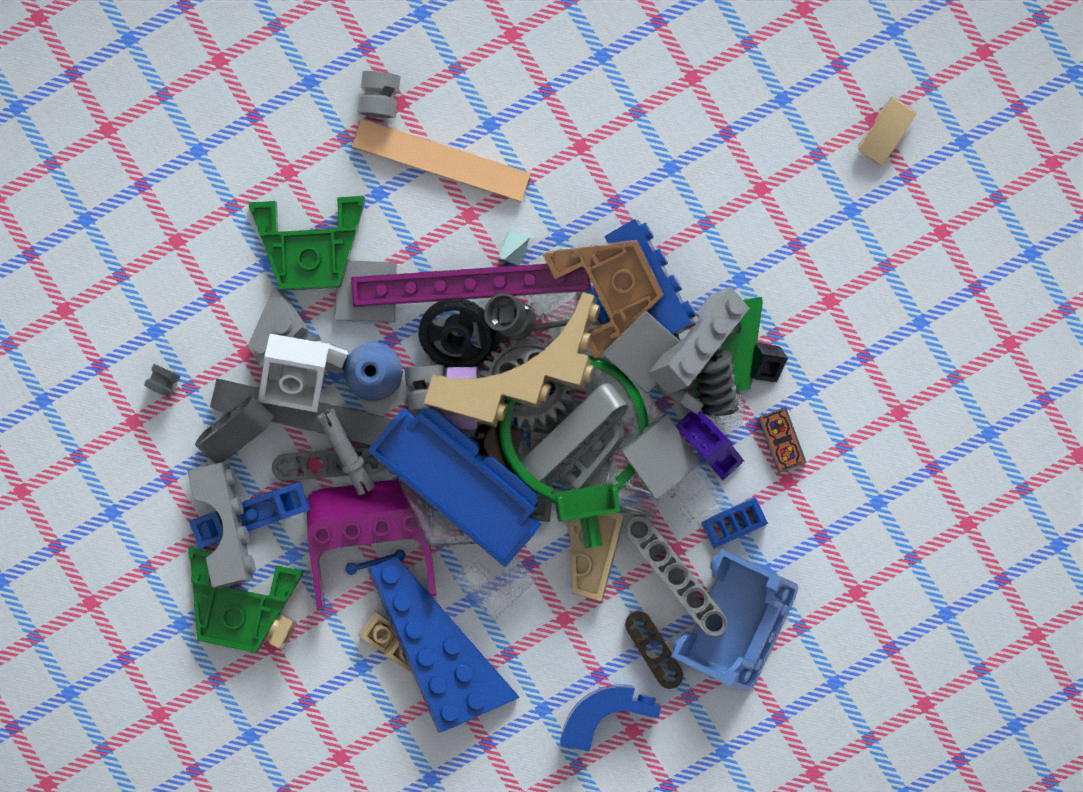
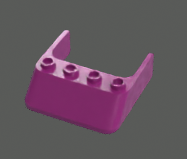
(348, 519)

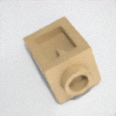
(281, 631)

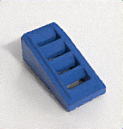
(756, 510)

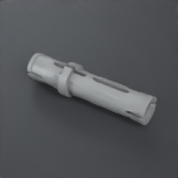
(350, 460)

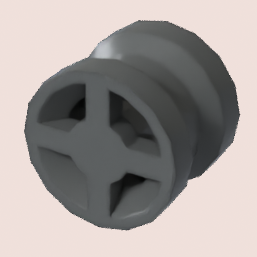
(162, 380)

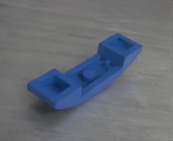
(256, 513)

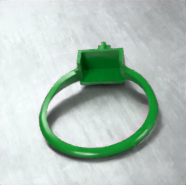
(583, 502)

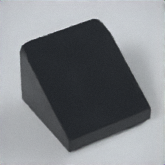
(767, 362)

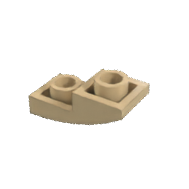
(887, 131)
(381, 635)

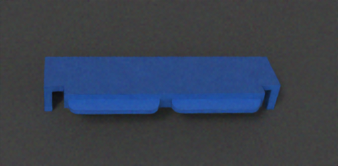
(458, 482)

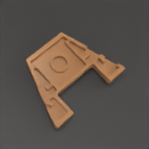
(620, 279)

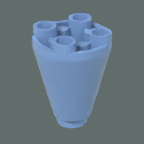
(387, 375)

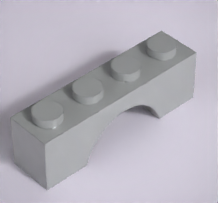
(687, 358)
(230, 561)

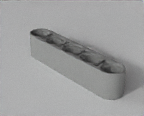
(575, 434)
(680, 590)

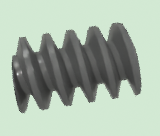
(718, 385)

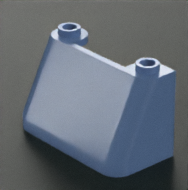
(755, 612)

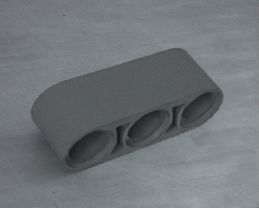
(234, 430)

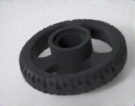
(462, 323)

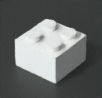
(293, 372)

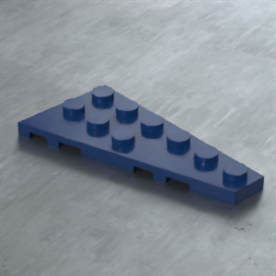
(444, 662)

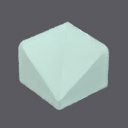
(514, 248)

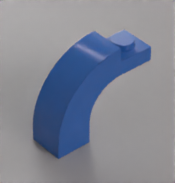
(596, 705)

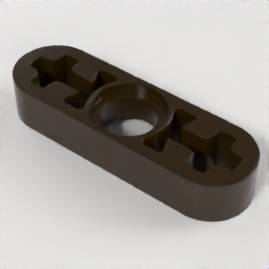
(672, 664)

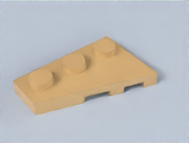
(593, 565)

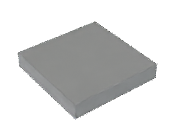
(344, 304)
(640, 349)

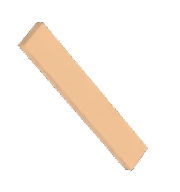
(441, 160)

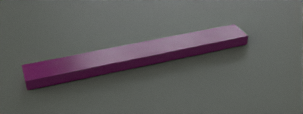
(464, 284)

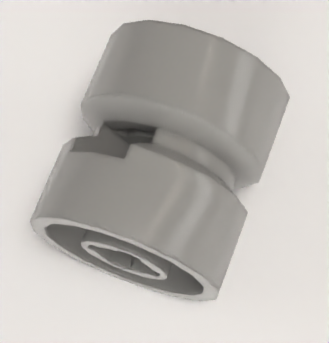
(378, 94)
(416, 379)

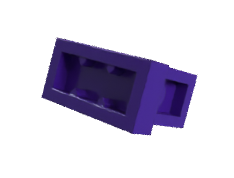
(710, 443)

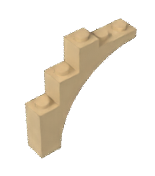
(527, 384)

